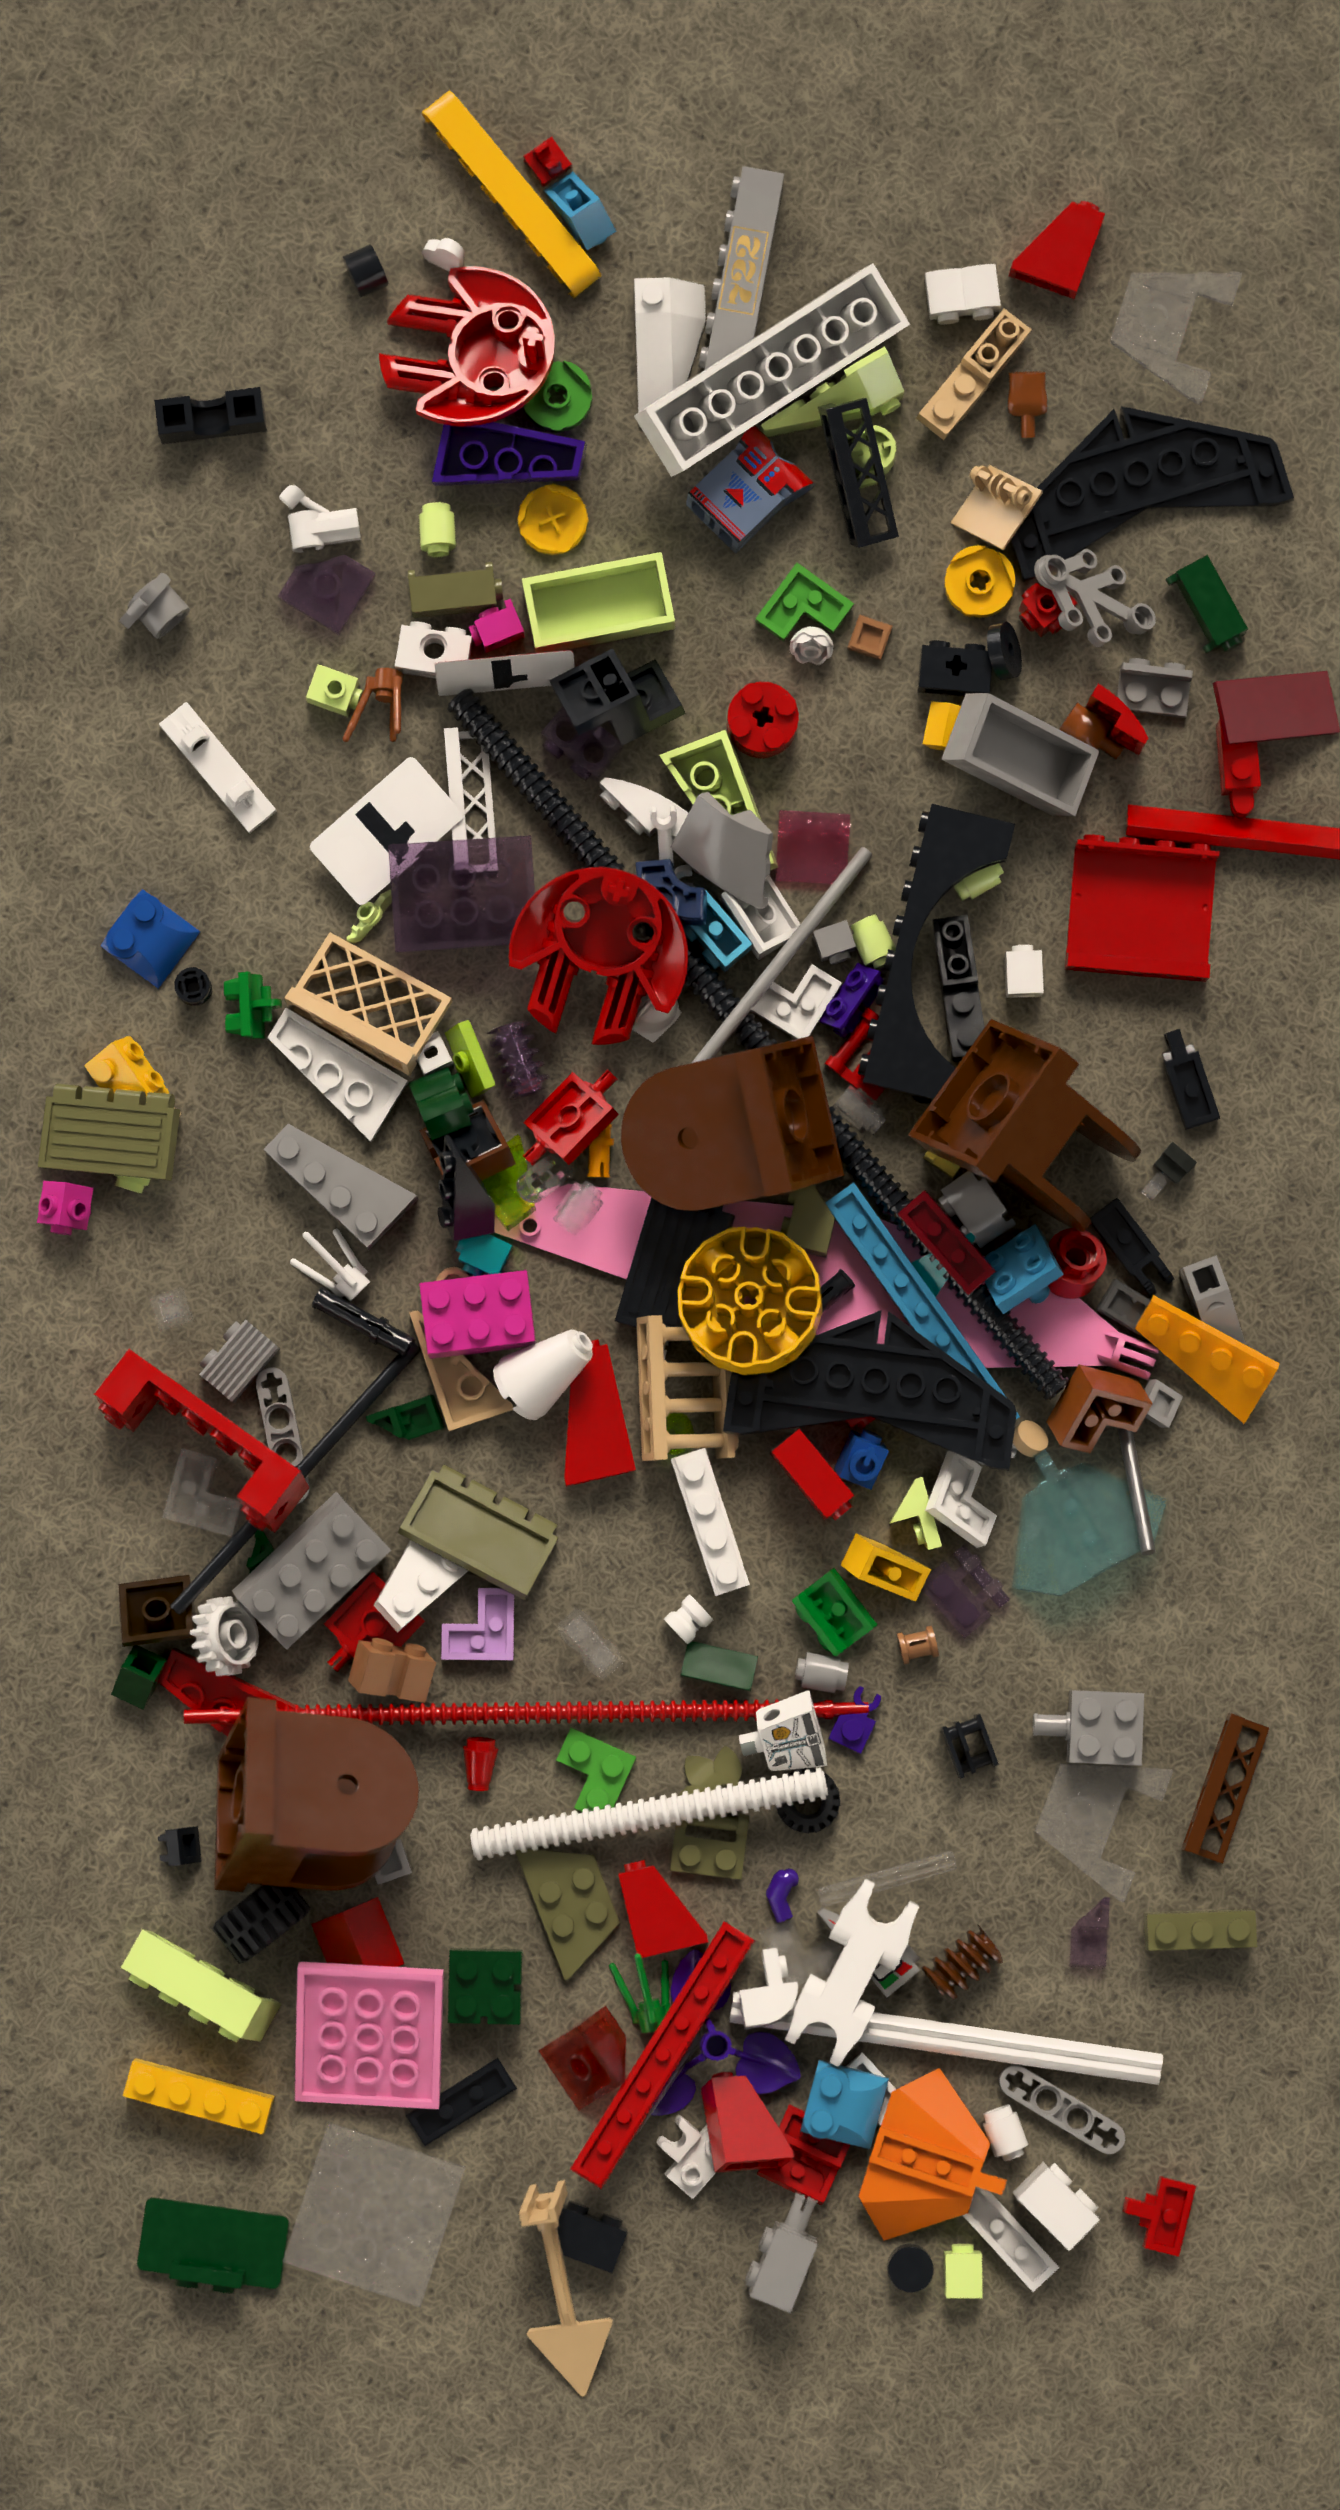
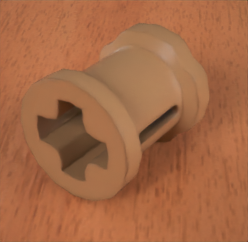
(917, 1645)

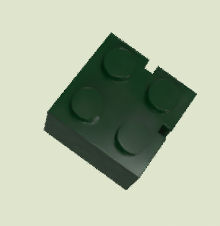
(484, 1986)

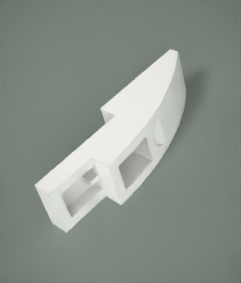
(637, 803)

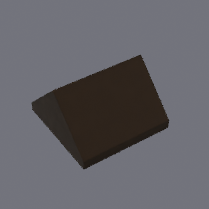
(147, 1611)

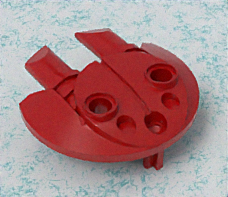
(480, 348)
(601, 943)

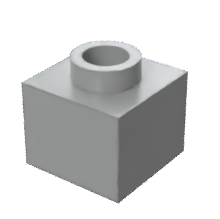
(834, 942)

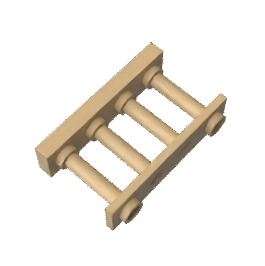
(656, 1405)

